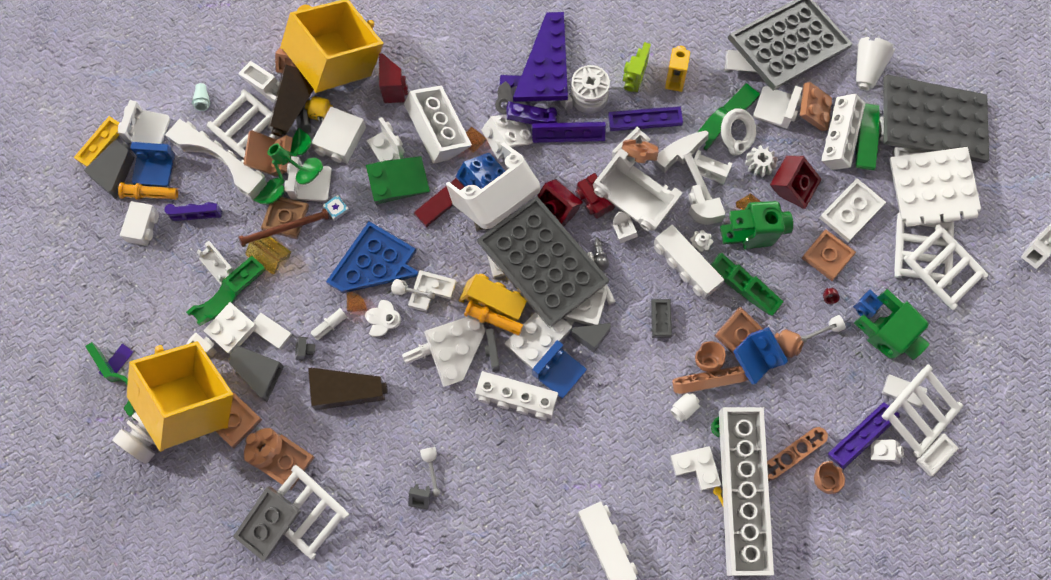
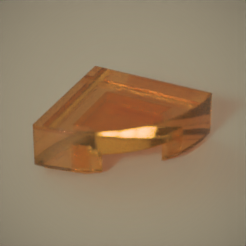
(742, 203)
(355, 302)

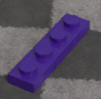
(645, 118)
(568, 132)
(861, 437)

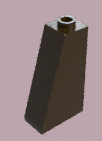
(289, 100)
(342, 389)

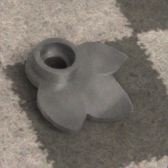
(505, 94)

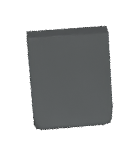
(303, 121)

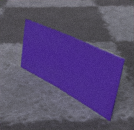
(119, 358)

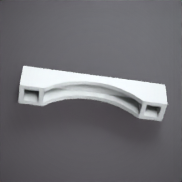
(190, 140)

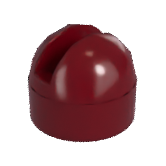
(835, 296)

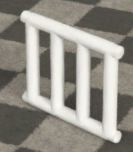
(226, 137)
(900, 254)
(966, 260)
(902, 401)
(326, 500)

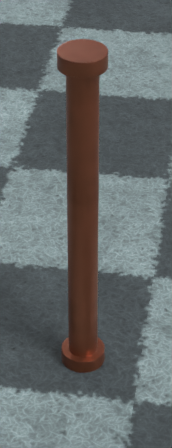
(284, 227)

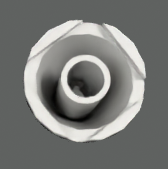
(872, 61)

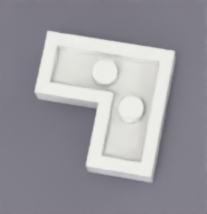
(429, 282)
(701, 463)

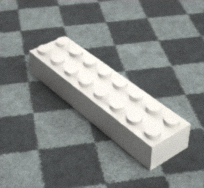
(745, 492)

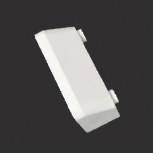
(499, 197)

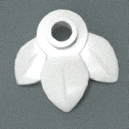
(380, 318)

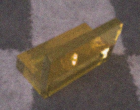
(268, 253)

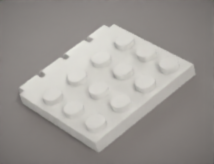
(935, 186)

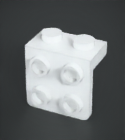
(778, 106)
(142, 125)
(510, 132)
(314, 191)

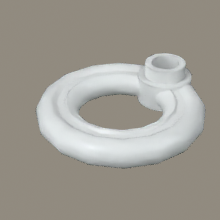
(737, 147)

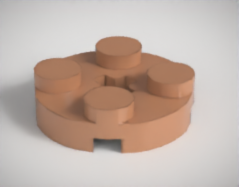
(640, 152)
(253, 452)

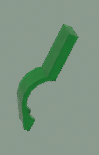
(741, 100)
(227, 293)
(108, 372)

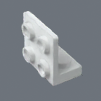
(385, 144)

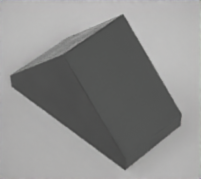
(591, 335)

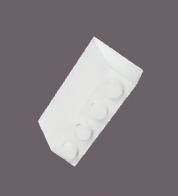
(436, 123)

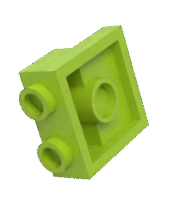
(636, 68)

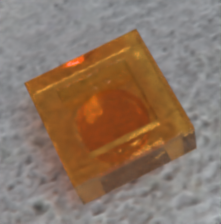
(475, 138)

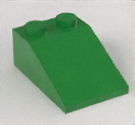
(397, 179)

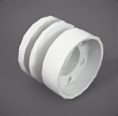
(590, 89)
(137, 441)

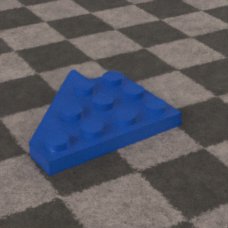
(373, 261)

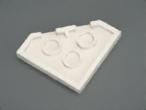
(454, 347)

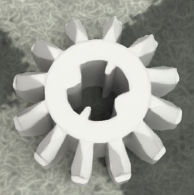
(761, 161)

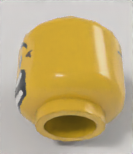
(317, 108)

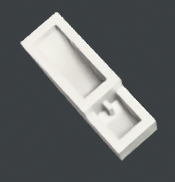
(260, 80)
(675, 151)

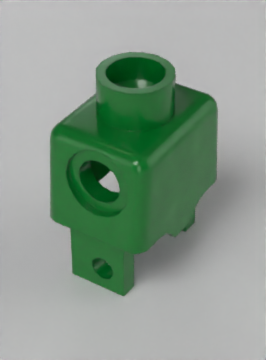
(757, 225)
(897, 332)

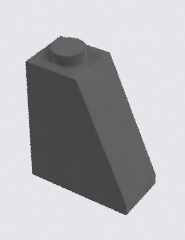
(111, 167)
(257, 370)

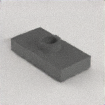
(661, 318)
(491, 350)

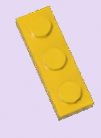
(99, 141)

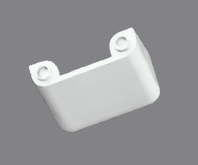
(635, 192)

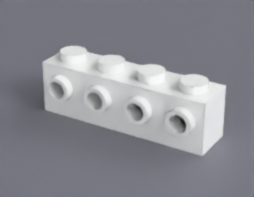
(843, 132)
(687, 262)
(516, 395)
(606, 543)

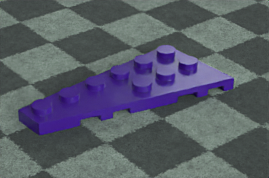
(546, 67)

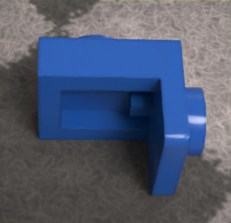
(868, 304)

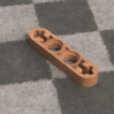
(709, 380)
(795, 455)

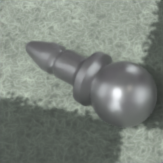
(600, 256)

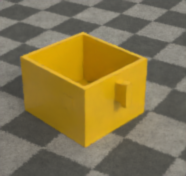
(331, 44)
(178, 394)

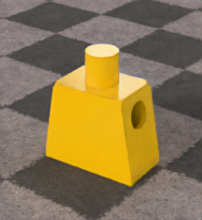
(678, 61)

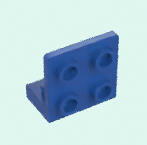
(152, 164)
(479, 171)
(759, 354)
(558, 370)

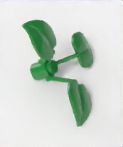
(307, 173)

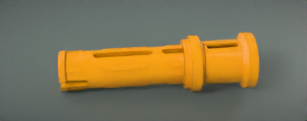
(139, 191)
(484, 315)

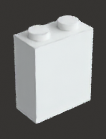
(338, 135)

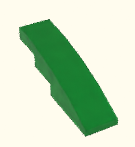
(868, 138)
(747, 286)

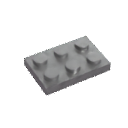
(266, 523)

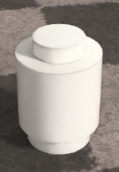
(685, 407)

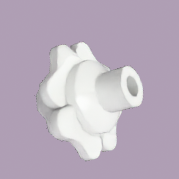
(701, 240)

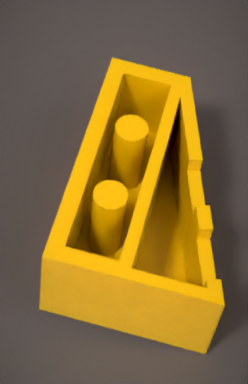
(494, 296)

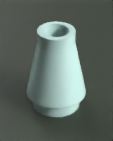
(201, 99)

